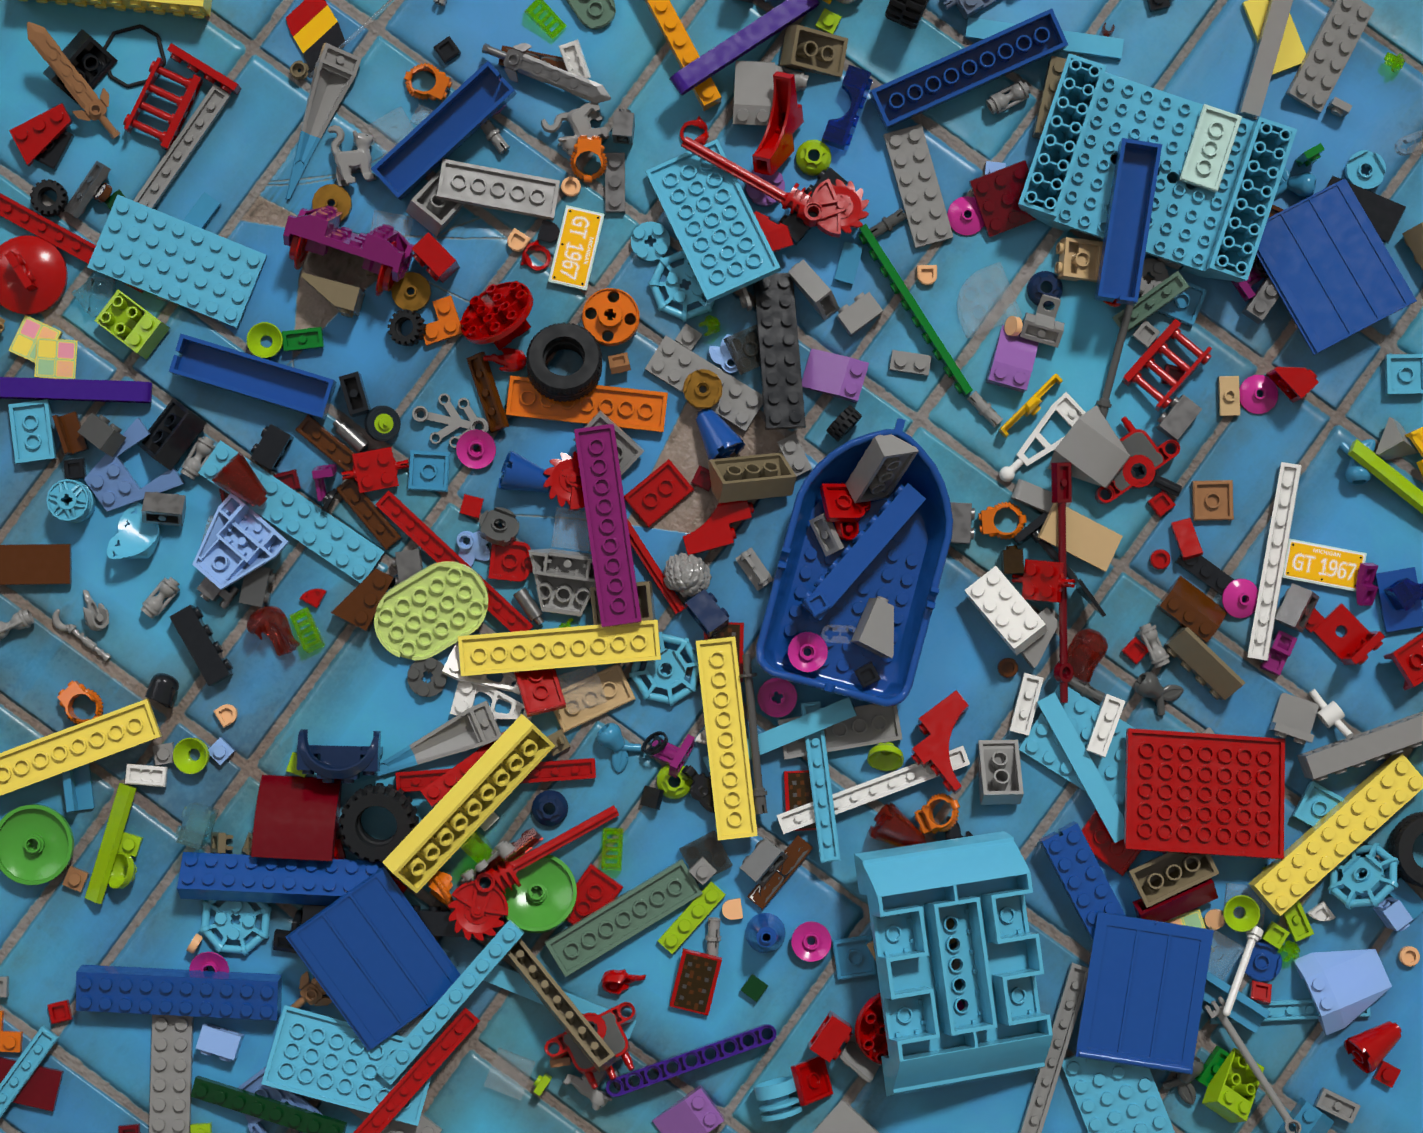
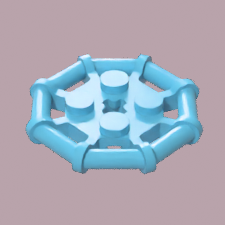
(675, 293)
(671, 680)
(1368, 884)
(235, 931)

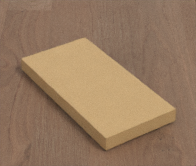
(1084, 537)
(617, 694)

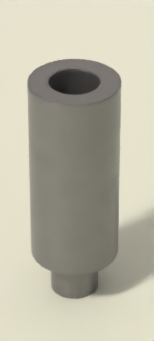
(354, 439)
(529, 606)

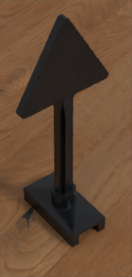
(1032, 531)

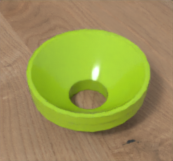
(811, 167)
(255, 336)
(182, 757)
(885, 757)
(671, 792)
(122, 872)
(1251, 915)

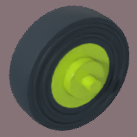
(382, 423)

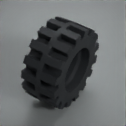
(40, 189)
(396, 323)
(844, 423)

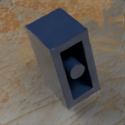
(707, 613)

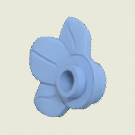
(721, 356)
(475, 549)

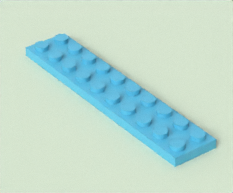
(304, 520)

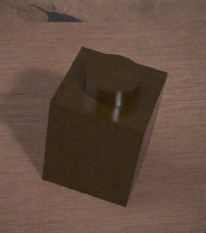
(1012, 560)

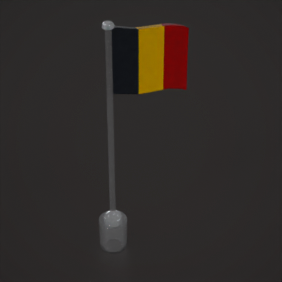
(315, 24)

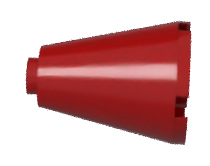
(1373, 1045)

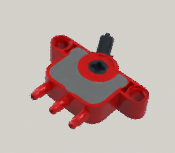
(1146, 457)
(609, 1028)

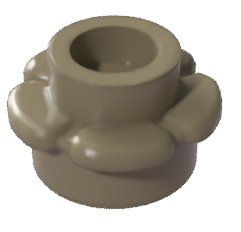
(299, 65)

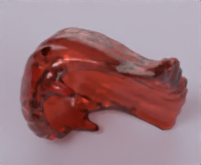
(275, 625)
(1086, 652)

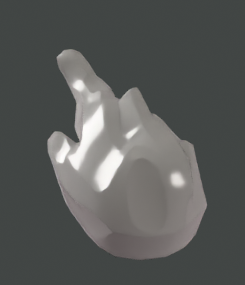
(95, 617)

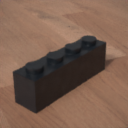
(796, 226)
(201, 644)

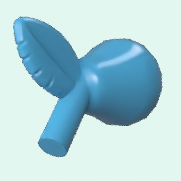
(1300, 184)
(1356, 473)
(611, 737)

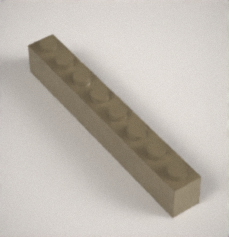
(561, 1006)

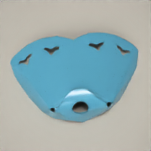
(135, 540)

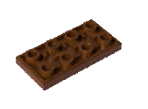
(35, 564)

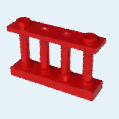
(183, 103)
(1159, 346)

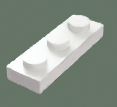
(1026, 704)
(1105, 725)

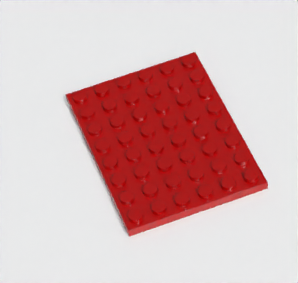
(1204, 794)

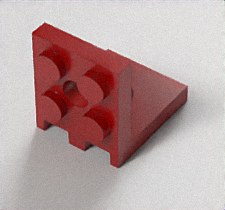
(1356, 642)

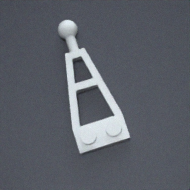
(1068, 410)

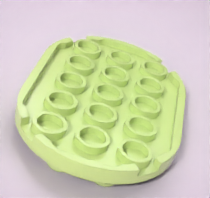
(431, 610)

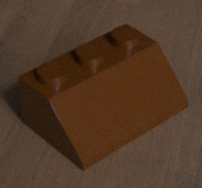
(1192, 609)

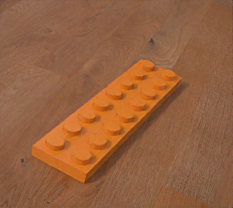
(624, 406)

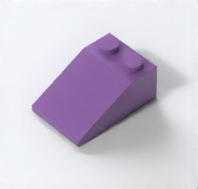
(1012, 362)
(834, 375)
(690, 1114)

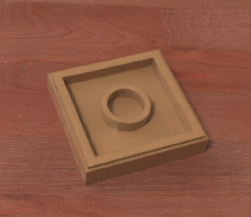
(1212, 500)

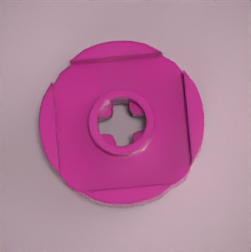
(771, 707)

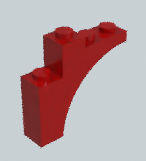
(783, 122)
(716, 530)
(935, 748)

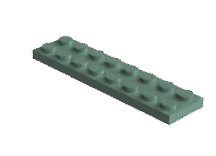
(623, 917)

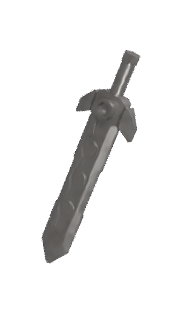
(545, 72)

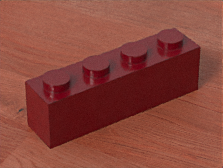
(1178, 903)

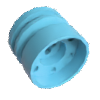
(77, 510)
(776, 1094)

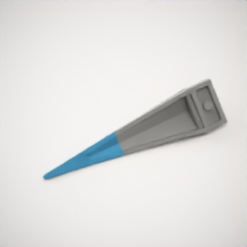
(329, 84)
(464, 732)

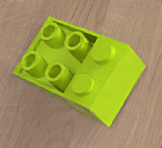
(132, 324)
(1232, 1089)

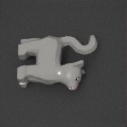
(580, 123)
(352, 160)
(597, 1097)

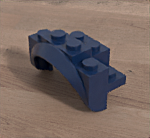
(338, 761)

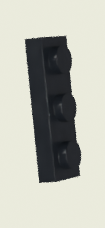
(1206, 572)

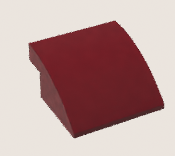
(296, 818)

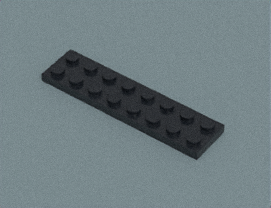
(779, 352)

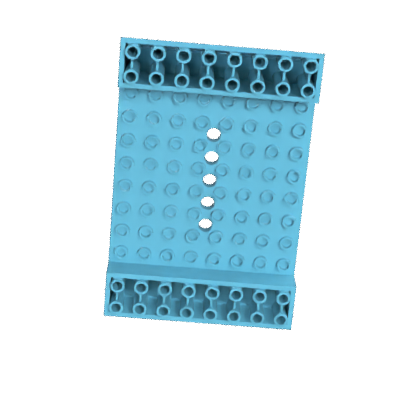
(1194, 228)
(909, 900)

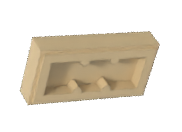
(1229, 396)

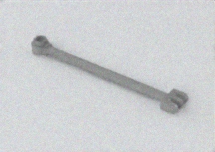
(1252, 1064)

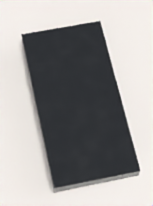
(1381, 211)

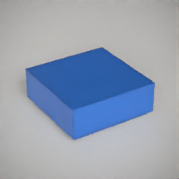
(817, 603)

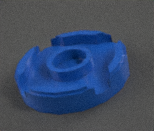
(1264, 962)

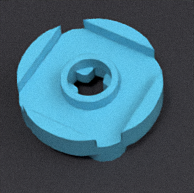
(1368, 159)
(659, 248)

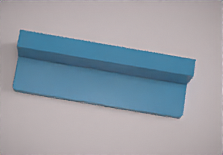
(78, 789)
(1244, 1010)

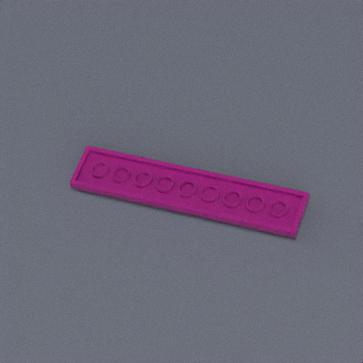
(607, 525)

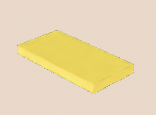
(1291, 49)

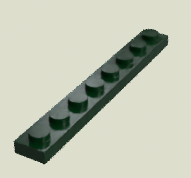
(265, 1107)

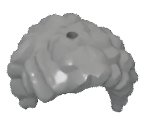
(686, 574)

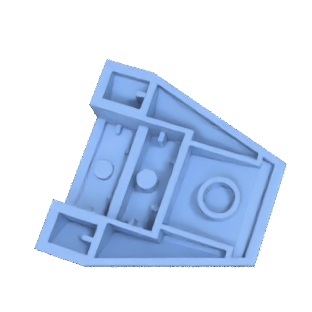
(236, 543)
(1342, 984)

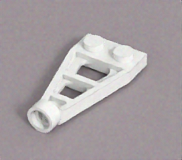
(452, 669)
(466, 695)

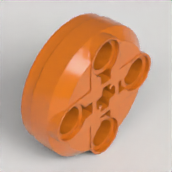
(621, 309)

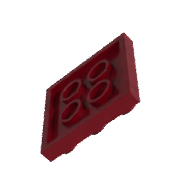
(998, 198)

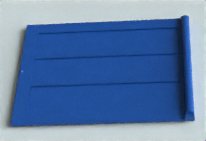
(1331, 267)
(374, 958)
(1144, 993)

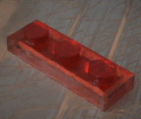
(523, 845)

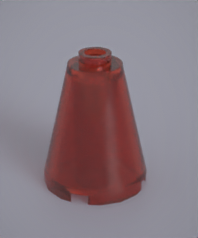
(241, 481)
(895, 828)

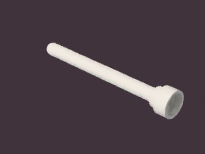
(1253, 936)

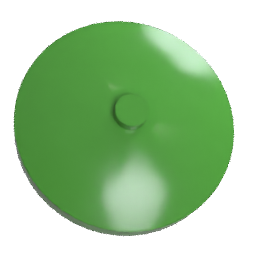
(35, 844)
(544, 896)

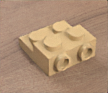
(1078, 259)

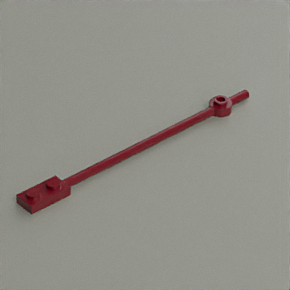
(1062, 494)

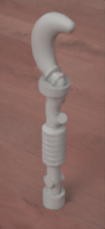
(85, 640)

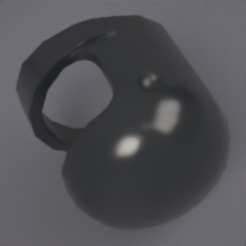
(162, 689)

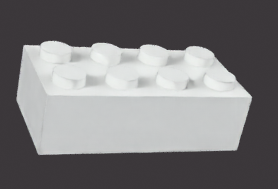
(1006, 610)

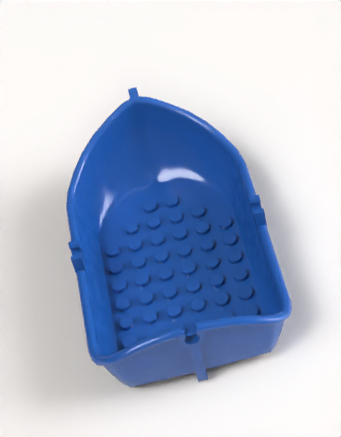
(903, 573)

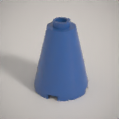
(717, 435)
(522, 475)
(763, 924)

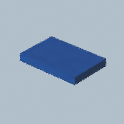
(1392, 618)

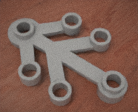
(454, 422)
(502, 849)

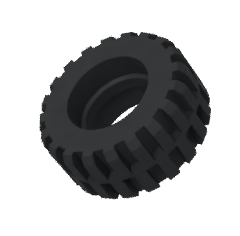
(906, 12)
(384, 797)

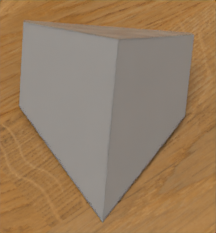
(1394, 442)

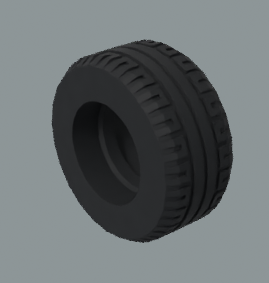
(564, 337)
(1402, 848)

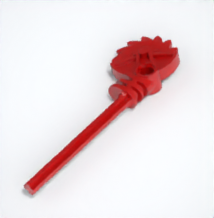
(835, 205)
(567, 486)
(480, 908)

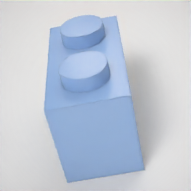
(1393, 914)
(219, 1042)

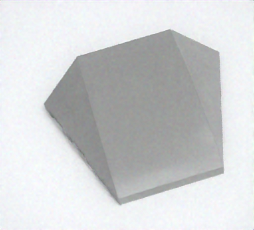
(1092, 449)
(562, 580)

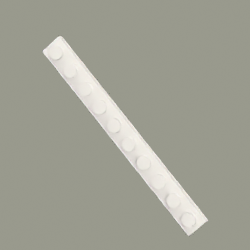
(1274, 561)
(870, 791)

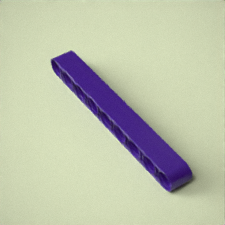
(740, 43)
(75, 390)
(699, 1052)

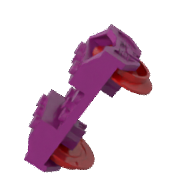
(383, 248)

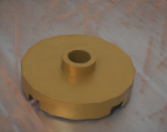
(335, 193)
(421, 294)
(695, 381)

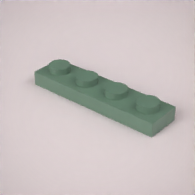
(1155, 300)

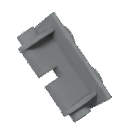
(754, 569)

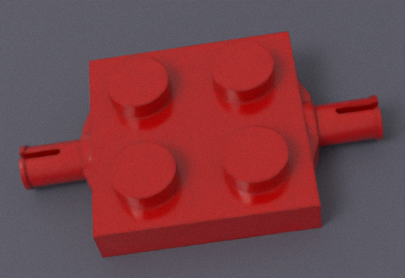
(375, 469)
(1043, 580)

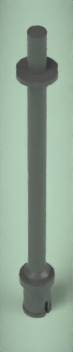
(1104, 402)
(758, 792)

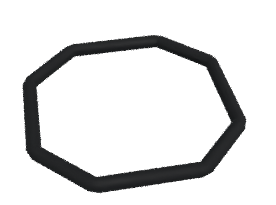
(126, 30)

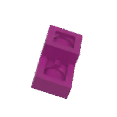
(1364, 586)
(1279, 652)

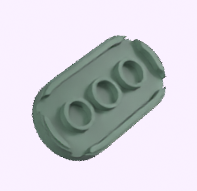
(594, 13)

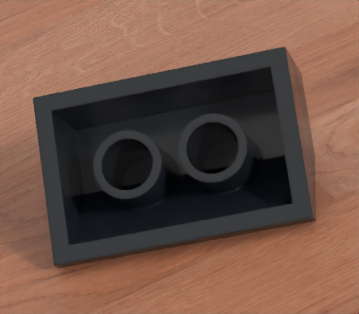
(88, 60)
(172, 434)

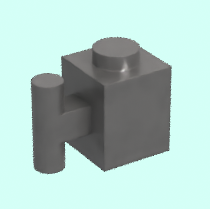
(210, 591)

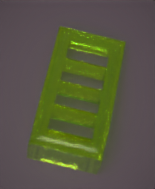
(529, 11)
(308, 647)
(612, 866)

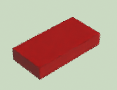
(1186, 539)

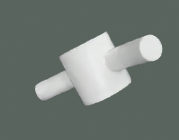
(1330, 714)

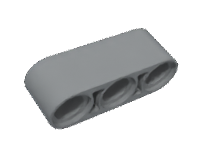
(1033, 496)

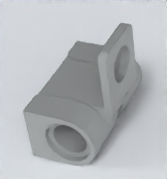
(1042, 325)

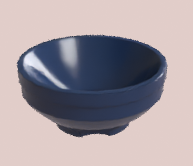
(1034, 291)
(559, 802)

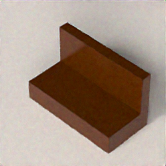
(67, 429)

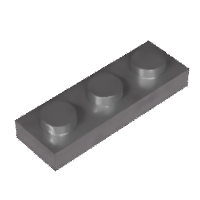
(615, 183)
(87, 189)

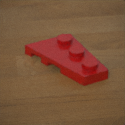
(37, 133)

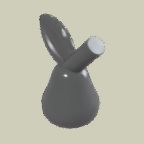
(1149, 686)
(1183, 1082)

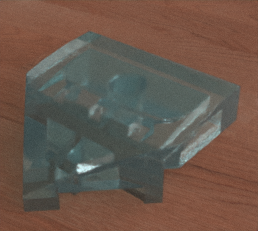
(95, 294)

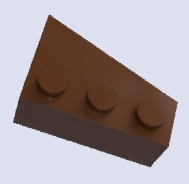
(362, 602)

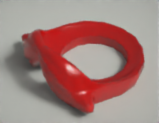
(698, 123)
(537, 247)

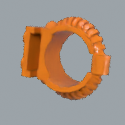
(440, 88)
(588, 144)
(987, 521)
(69, 695)
(925, 816)
(441, 887)

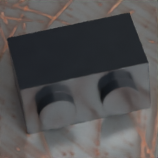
(355, 394)
(271, 447)

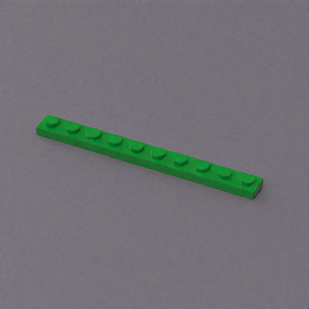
(909, 303)

